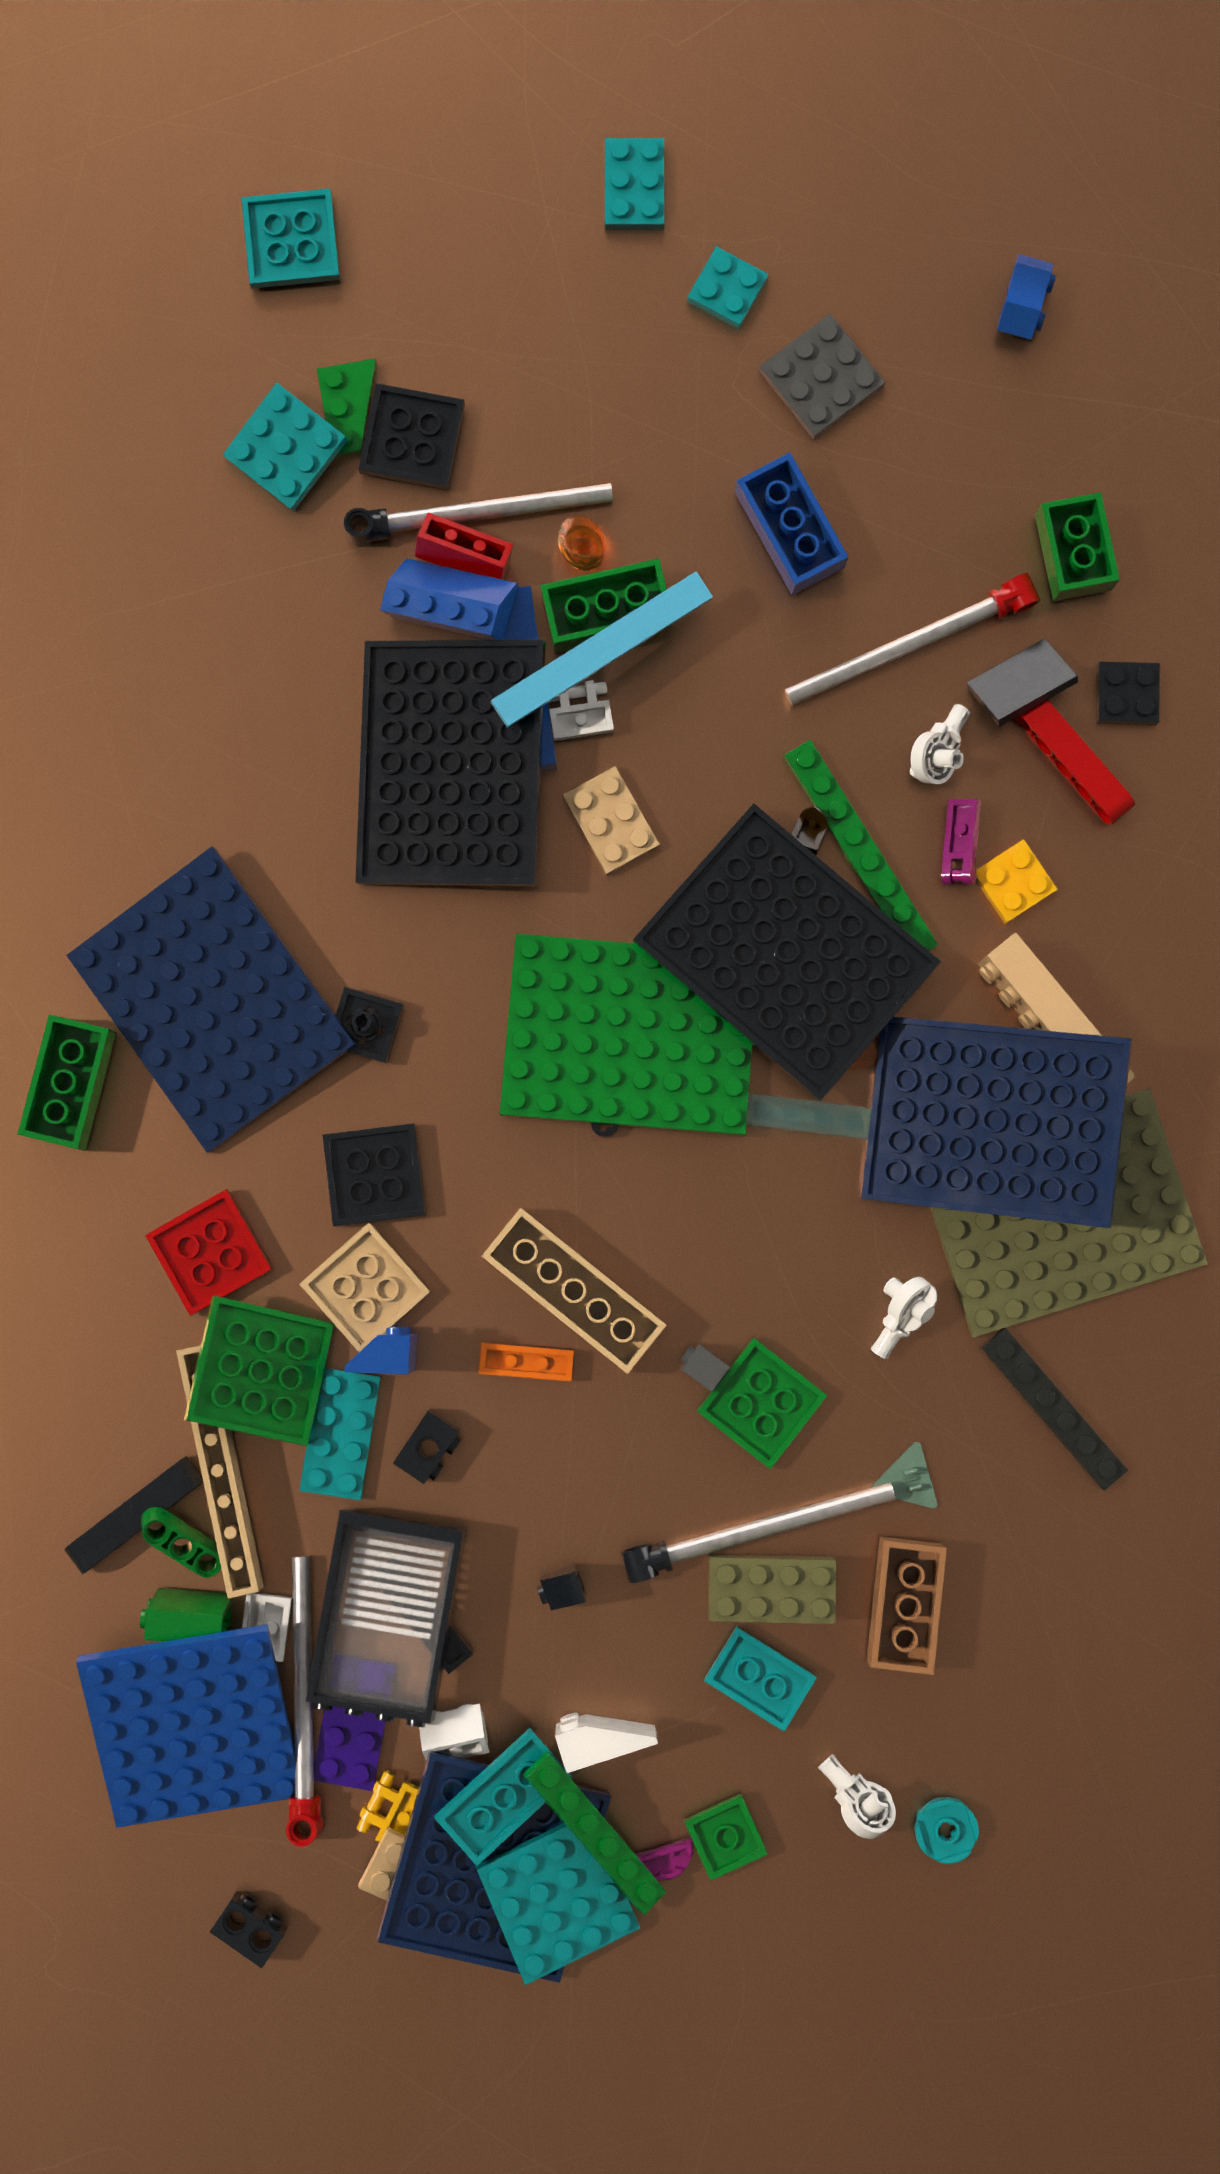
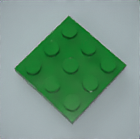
(761, 1403)

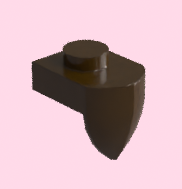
(811, 828)

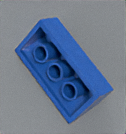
(450, 599)

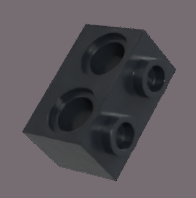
(243, 1936)

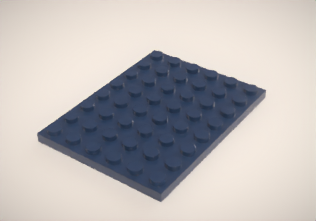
(211, 999)
(997, 1120)

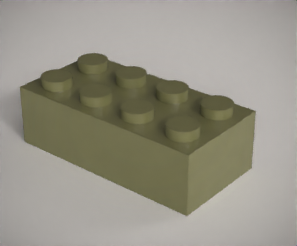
(771, 1588)

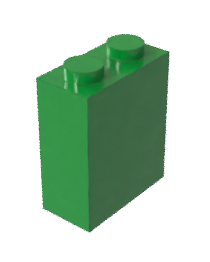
(185, 1614)

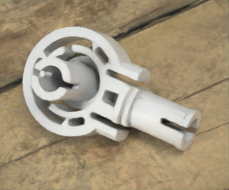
(939, 749)
(905, 1312)
(860, 1801)

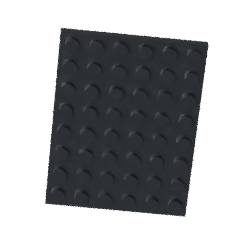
(440, 773)
(786, 951)

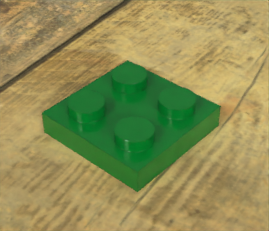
(725, 1836)

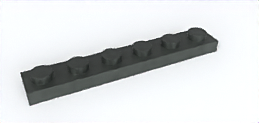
(1054, 1409)

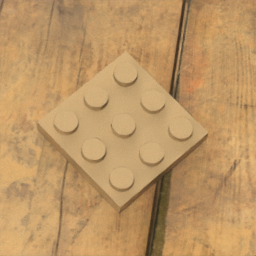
(365, 1287)

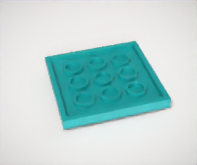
(554, 1902)

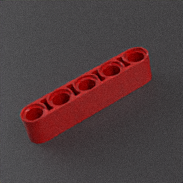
(1076, 762)

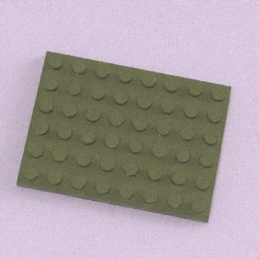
(1032, 1267)

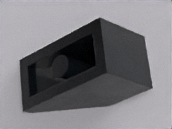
(562, 1588)

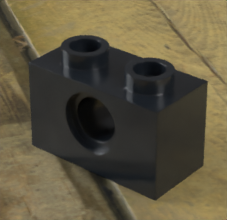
(411, 1457)

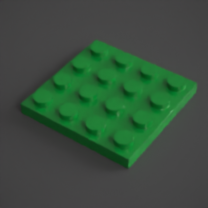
(259, 1371)

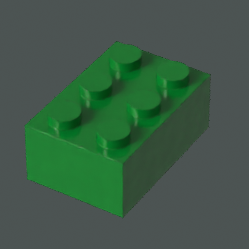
(1077, 546)

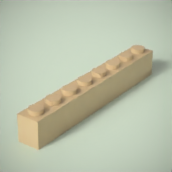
(224, 1496)

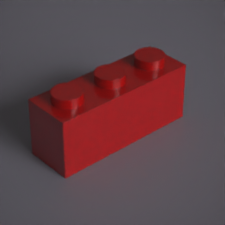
(462, 548)

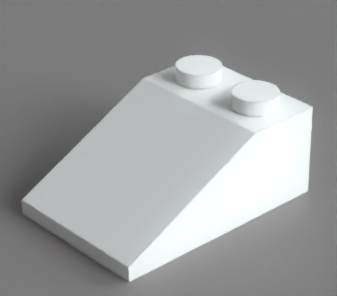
(595, 1739)

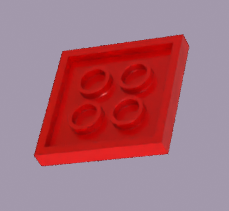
(208, 1252)

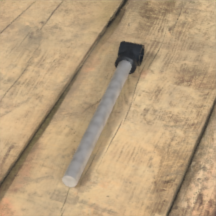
(381, 523)
(646, 1561)

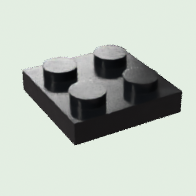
(1128, 693)

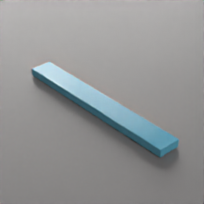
(601, 649)

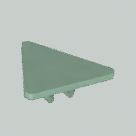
(910, 1478)

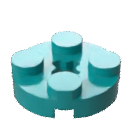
(962, 1838)

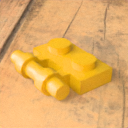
(400, 1811)

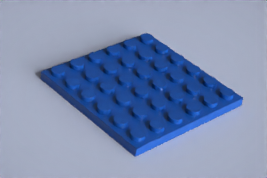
(190, 1725)

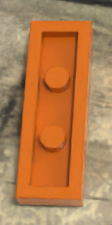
(526, 1361)

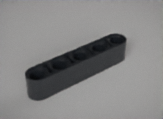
(126, 1519)

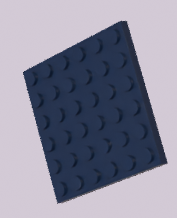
(436, 1890)

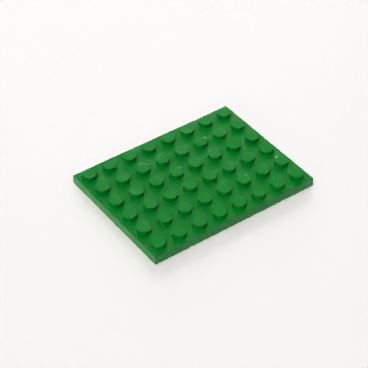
(617, 1042)

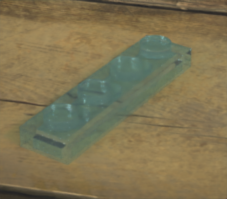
(808, 1116)

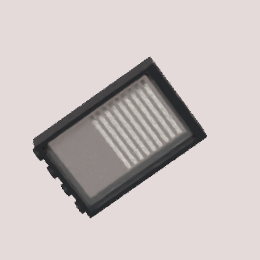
(386, 1617)

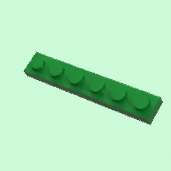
(594, 1833)

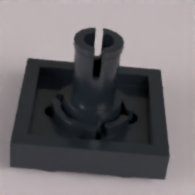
(363, 1024)

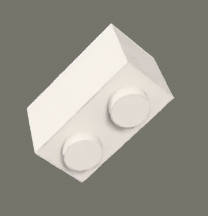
(456, 1733)

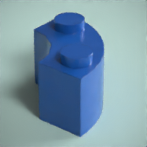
(1025, 297)

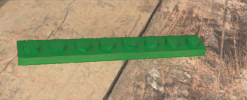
(856, 842)

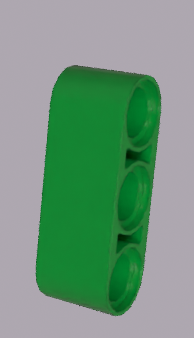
(175, 1529)

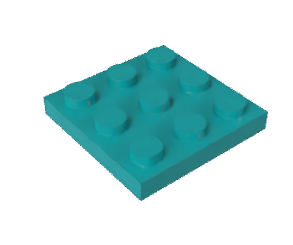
(290, 238)
(285, 446)

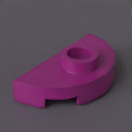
(668, 1860)

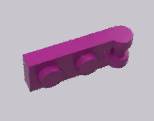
(961, 841)

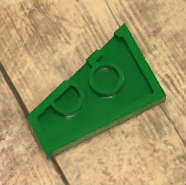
(346, 400)

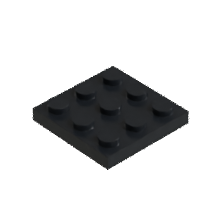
(411, 436)
(374, 1175)

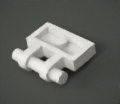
(581, 719)

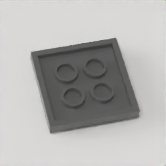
(821, 376)

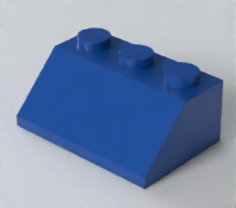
(387, 1353)

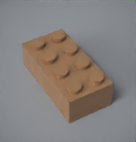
(906, 1605)

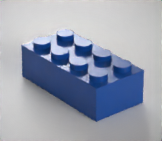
(791, 523)

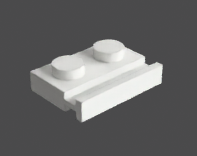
(270, 1610)

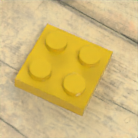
(1014, 881)

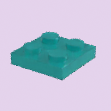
(727, 287)

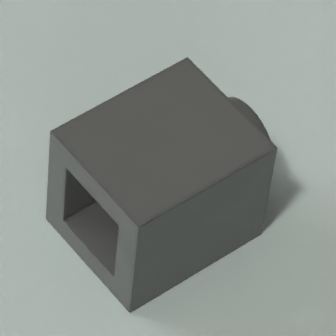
(703, 1366)

